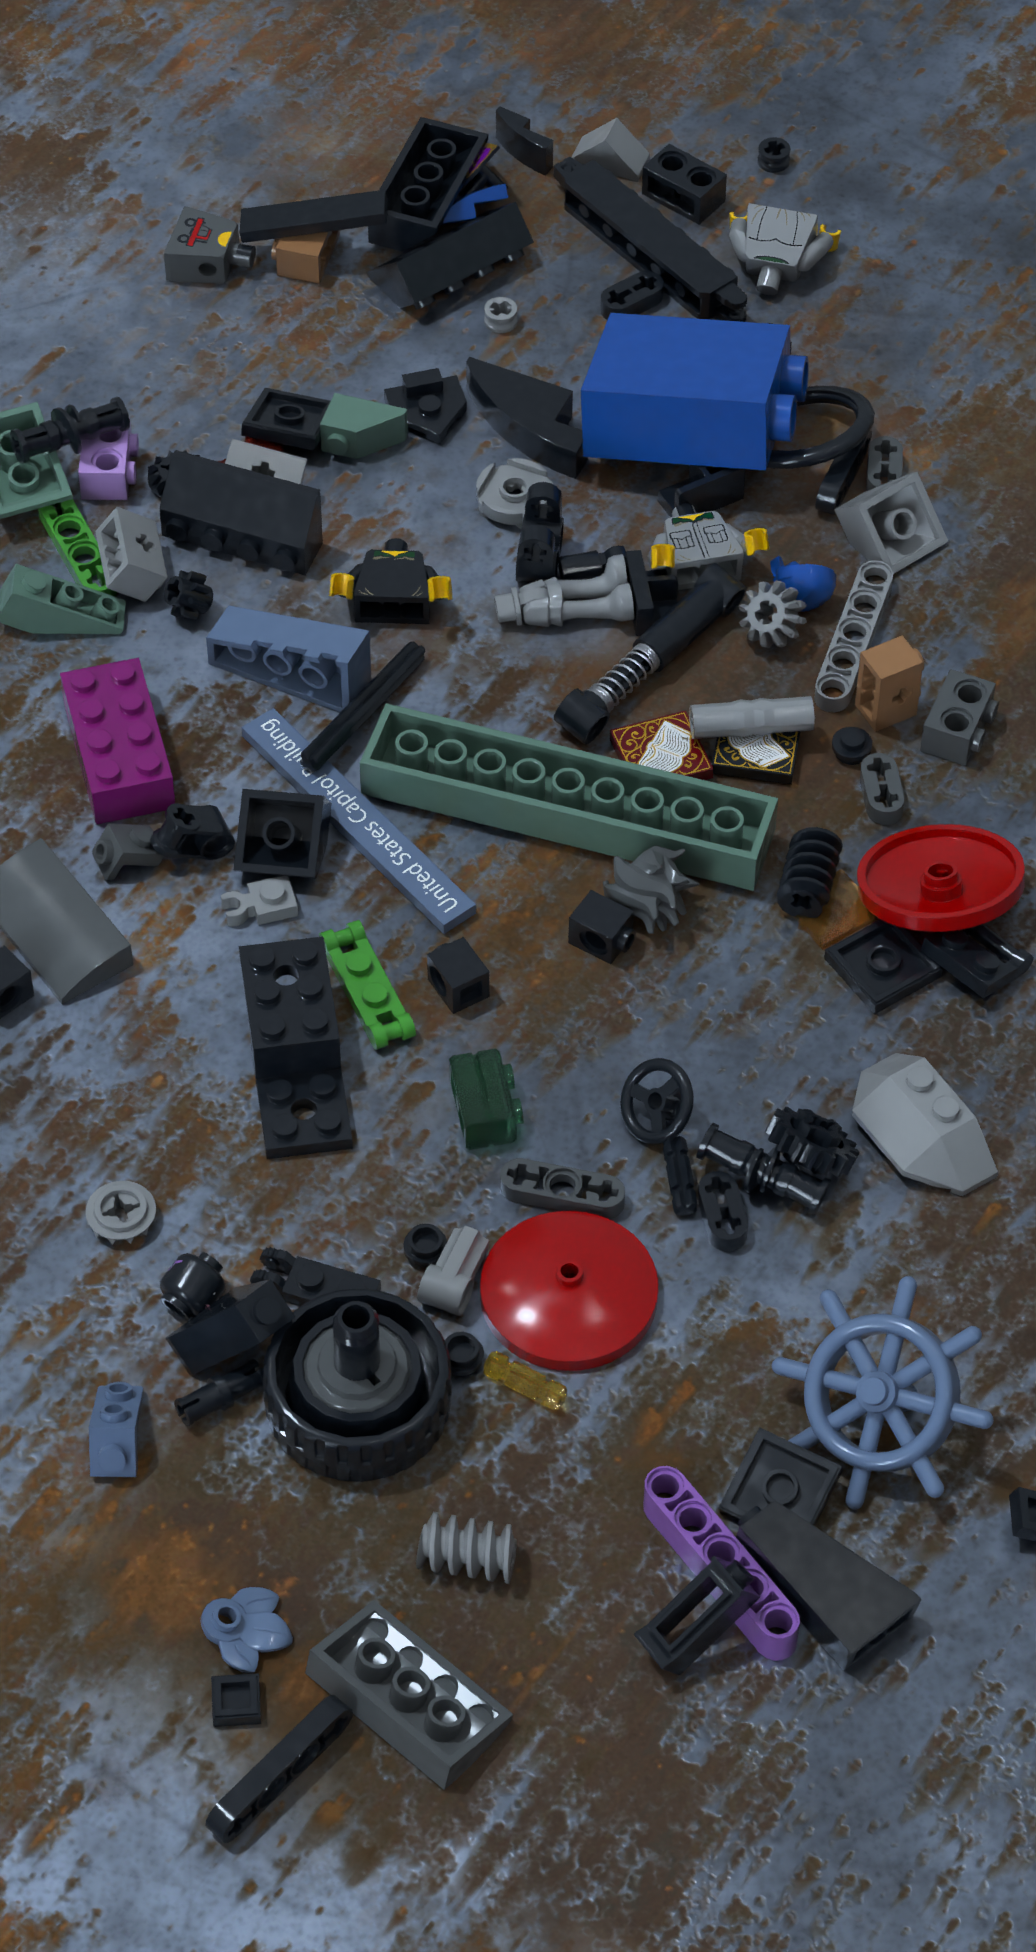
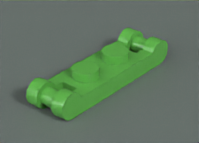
(367, 986)

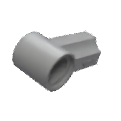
(451, 1280)

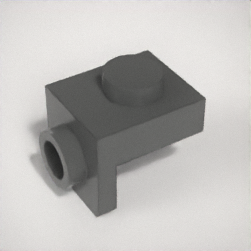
(124, 846)

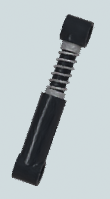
(712, 596)

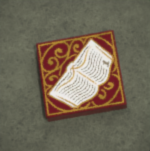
(663, 745)

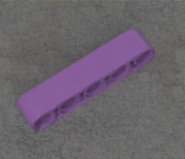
(715, 1539)

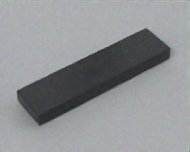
(313, 216)

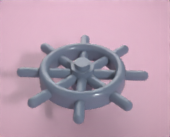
(883, 1392)

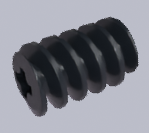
(809, 872)

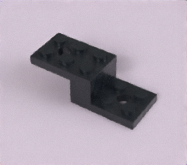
(295, 1047)

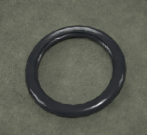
(840, 445)

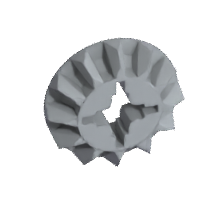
(134, 1200)

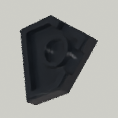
(430, 402)

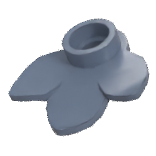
(253, 1627)

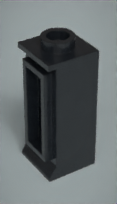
(701, 1634)

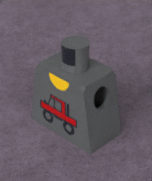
(205, 248)

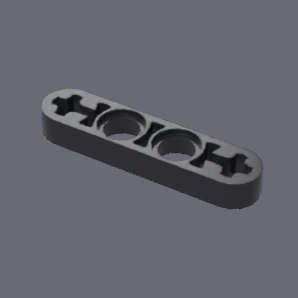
(279, 1769)

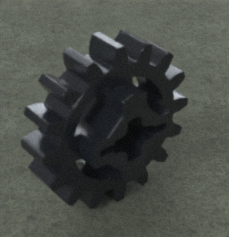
(812, 1141)

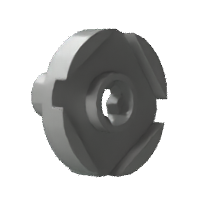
(496, 482)

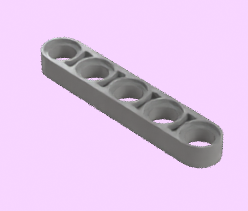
(848, 649)

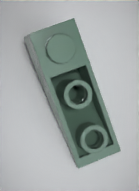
(57, 606)

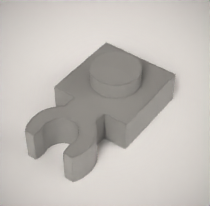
(266, 900)

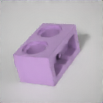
(107, 465)

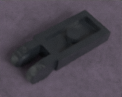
(307, 1277)

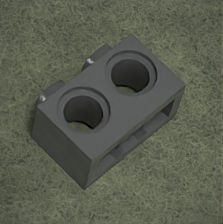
(959, 717)

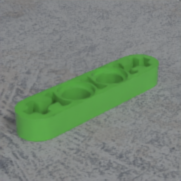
(74, 546)

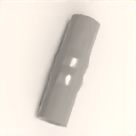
(751, 717)

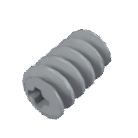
(467, 1548)

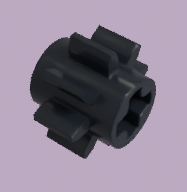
(188, 595)

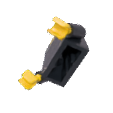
(392, 586)

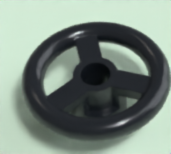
(668, 1102)

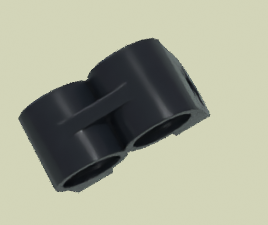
(540, 534)

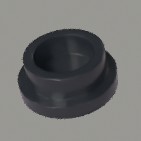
(851, 745)
(424, 1244)
(465, 1353)

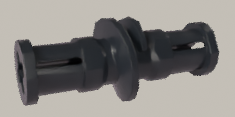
(69, 428)
(763, 1168)

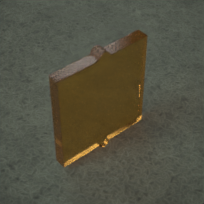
(840, 916)

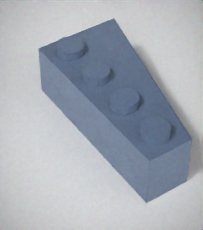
(293, 655)

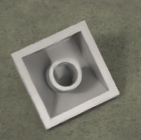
(893, 522)

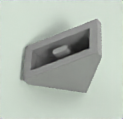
(614, 150)

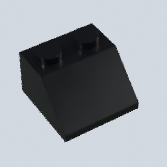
(282, 833)

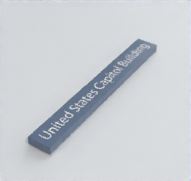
(362, 824)

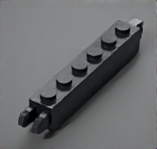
(650, 241)

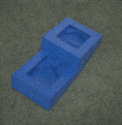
(464, 209)

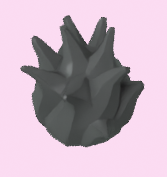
(650, 886)

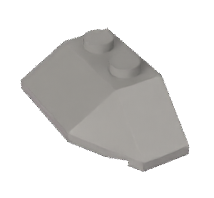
(922, 1125)

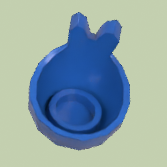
(812, 581)

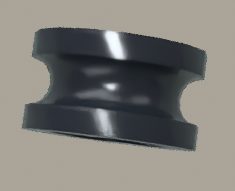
(774, 154)

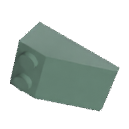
(33, 483)

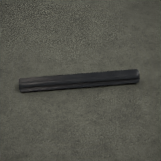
(362, 706)

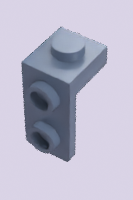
(115, 1430)

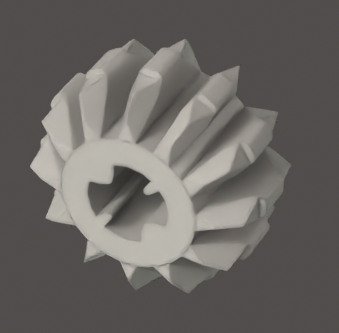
(762, 606)

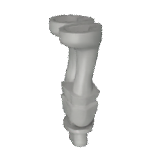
(547, 603)

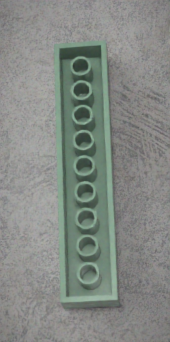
(567, 795)

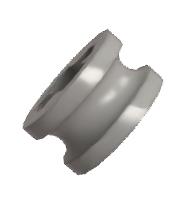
(500, 315)

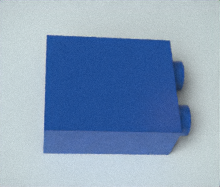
(691, 391)

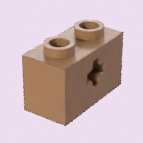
(304, 255)
(889, 683)

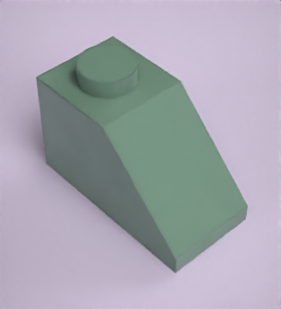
(361, 426)

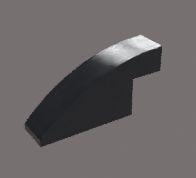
(528, 415)

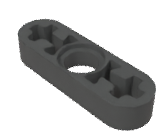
(551, 1174)

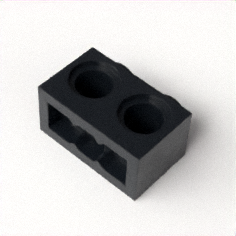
(684, 184)

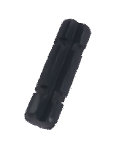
(680, 1176)

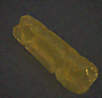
(525, 1380)

